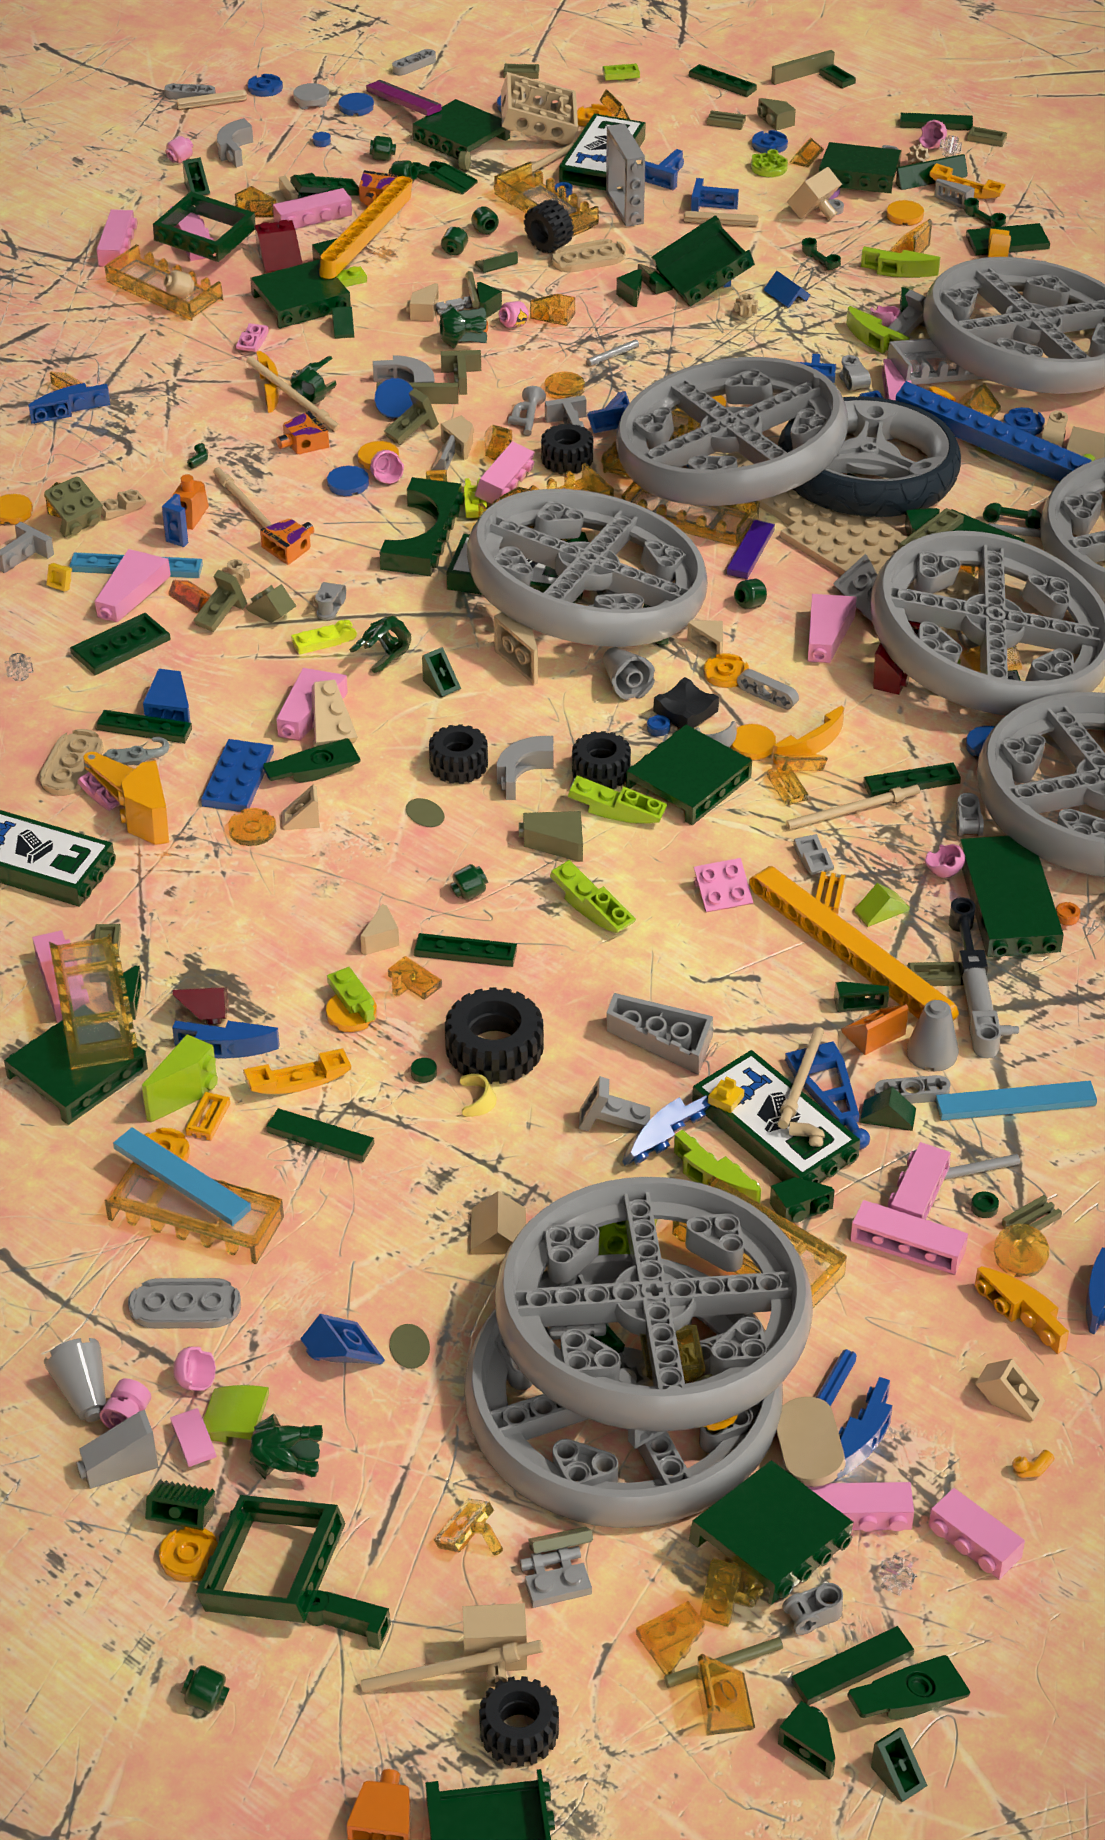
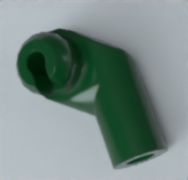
(200, 456)

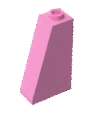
(131, 583)
(829, 624)
(297, 714)

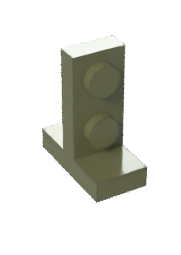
(460, 363)
(412, 418)
(220, 603)

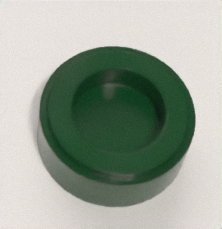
(423, 1070)
(985, 1204)

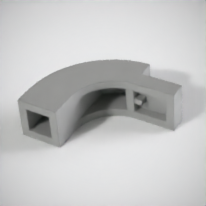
(231, 138)
(404, 368)
(521, 757)

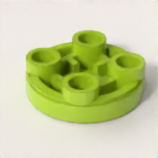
(769, 164)

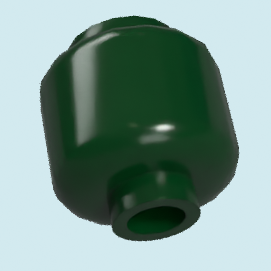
(382, 148)
(404, 168)
(485, 220)
(454, 241)
(750, 593)
(469, 882)
(205, 1688)

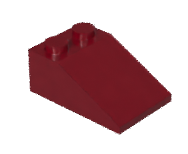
(277, 245)

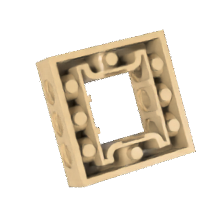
(557, 119)

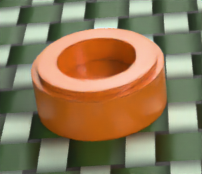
(1068, 913)

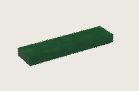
(723, 80)
(951, 122)
(320, 184)
(144, 726)
(924, 777)
(465, 949)
(320, 1135)
(852, 1665)

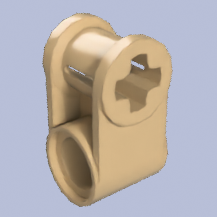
(1055, 428)

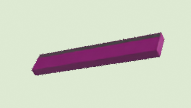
(404, 97)

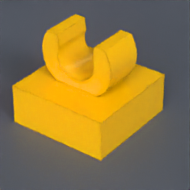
(59, 576)
(726, 1095)

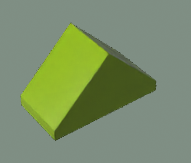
(880, 905)

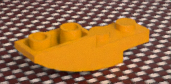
(1019, 1300)

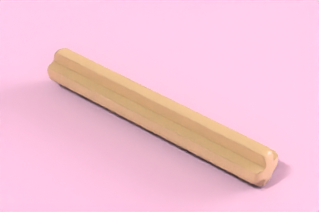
(211, 99)
(725, 218)

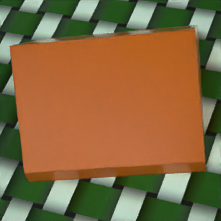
(878, 1028)

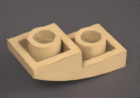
(125, 503)

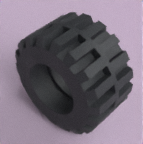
(548, 226)
(566, 448)
(458, 754)
(601, 758)
(520, 1743)

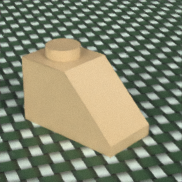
(423, 303)
(463, 434)
(1010, 1389)

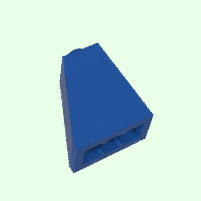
(167, 697)

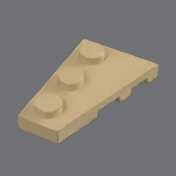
(330, 714)

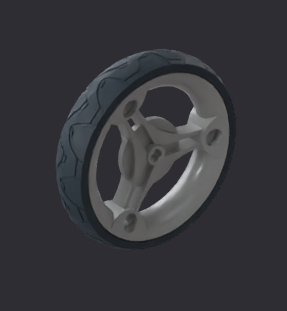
(909, 483)

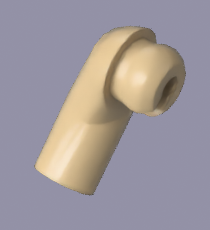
(807, 1130)

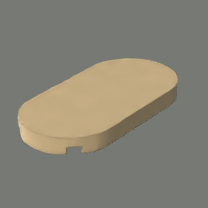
(588, 255)
(66, 762)
(810, 1441)

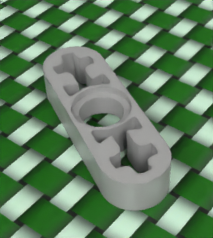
(414, 62)
(178, 91)
(781, 695)
(928, 1082)

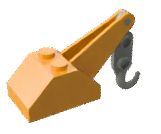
(135, 789)

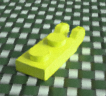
(471, 500)
(324, 637)

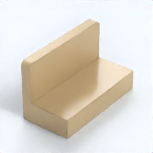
(286, 191)

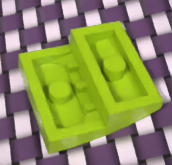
(235, 1411)

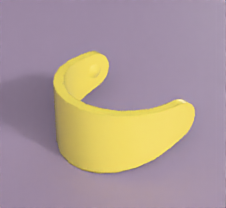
(486, 1102)

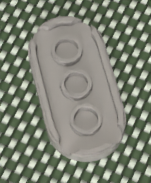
(184, 1303)

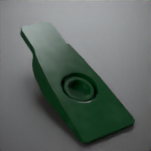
(445, 176)
(314, 762)
(911, 1690)

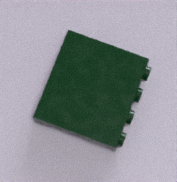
(458, 128)
(862, 166)
(702, 261)
(300, 293)
(691, 772)
(47, 1069)
(774, 1529)
(491, 1811)

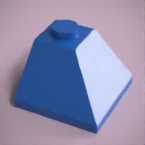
(339, 1341)

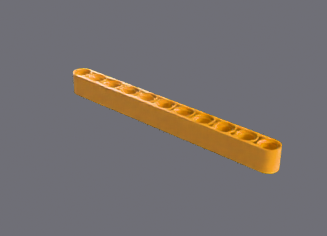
(365, 227)
(845, 941)

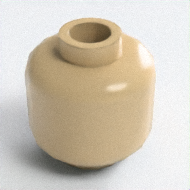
(179, 284)

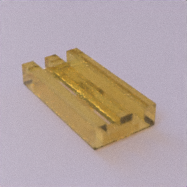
(791, 784)

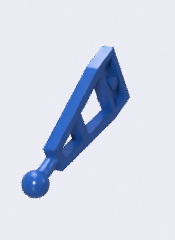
(827, 1058)

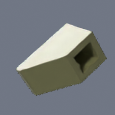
(776, 113)
(271, 603)

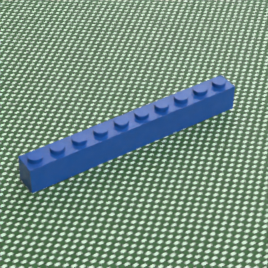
(995, 435)

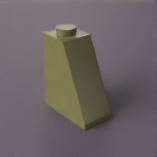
(554, 833)

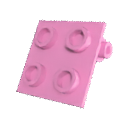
(723, 885)

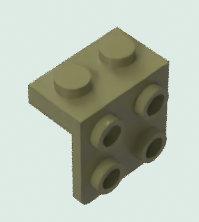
(74, 505)

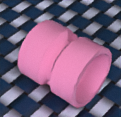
(125, 1401)

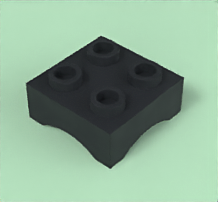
(686, 704)

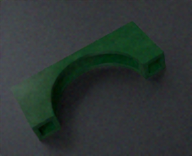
(422, 553)

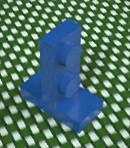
(666, 172)
(713, 197)
(609, 417)

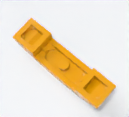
(990, 190)
(271, 390)
(816, 739)
(299, 1077)

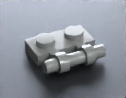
(557, 1584)

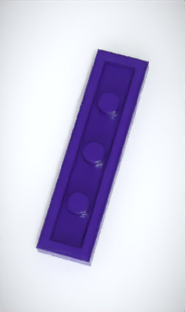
(750, 549)

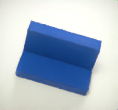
(784, 289)
(175, 522)

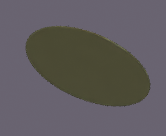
(425, 812)
(409, 1346)

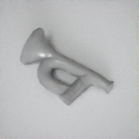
(532, 397)

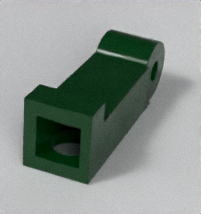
(351, 1616)

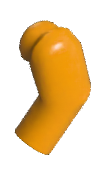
(941, 392)
(1025, 1468)

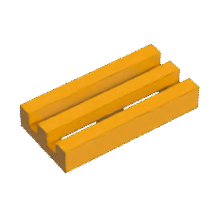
(831, 880)
(212, 1128)

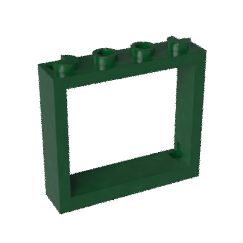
(241, 220)
(294, 1608)

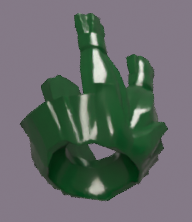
(463, 325)
(310, 376)
(379, 632)
(285, 1448)

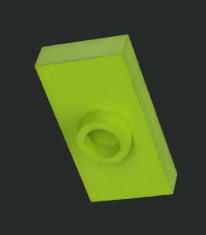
(621, 72)

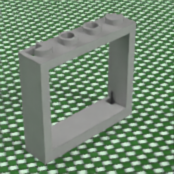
(625, 173)

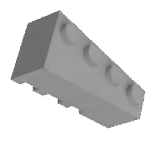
(662, 1030)

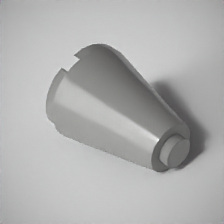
(628, 673)
(934, 1038)
(80, 1376)

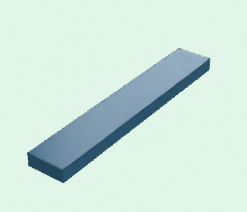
(108, 562)
(1016, 1100)
(182, 1176)

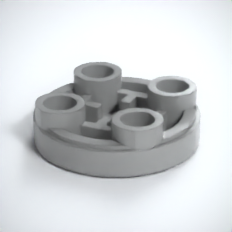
(311, 95)

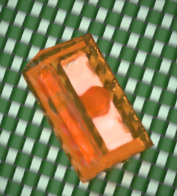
(189, 594)

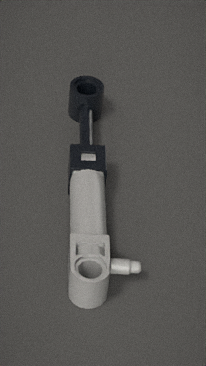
(973, 968)

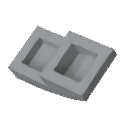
(812, 854)

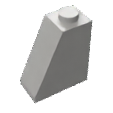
(119, 1452)

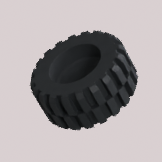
(488, 1012)

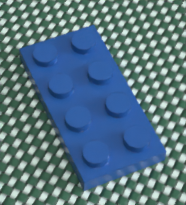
(237, 775)

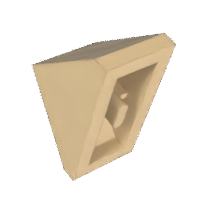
(706, 635)
(302, 812)
(380, 933)

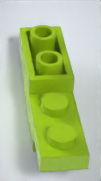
(904, 264)
(871, 331)
(620, 806)
(593, 903)
(702, 1166)

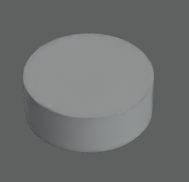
(837, 205)

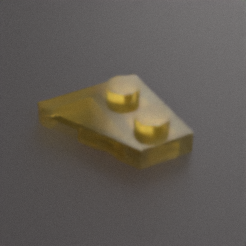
(671, 1635)

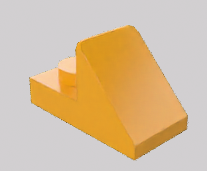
(998, 243)

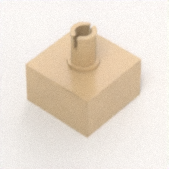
(815, 194)
(489, 1629)

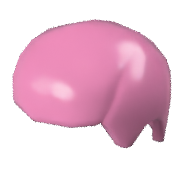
(932, 134)
(886, 314)
(387, 467)
(946, 861)
(194, 1369)

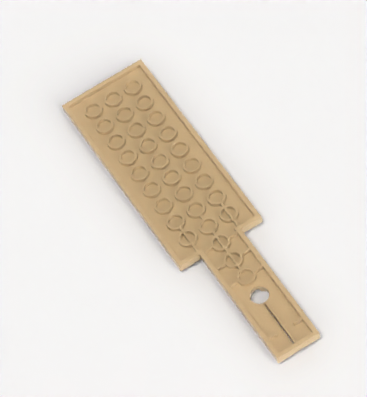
(843, 539)

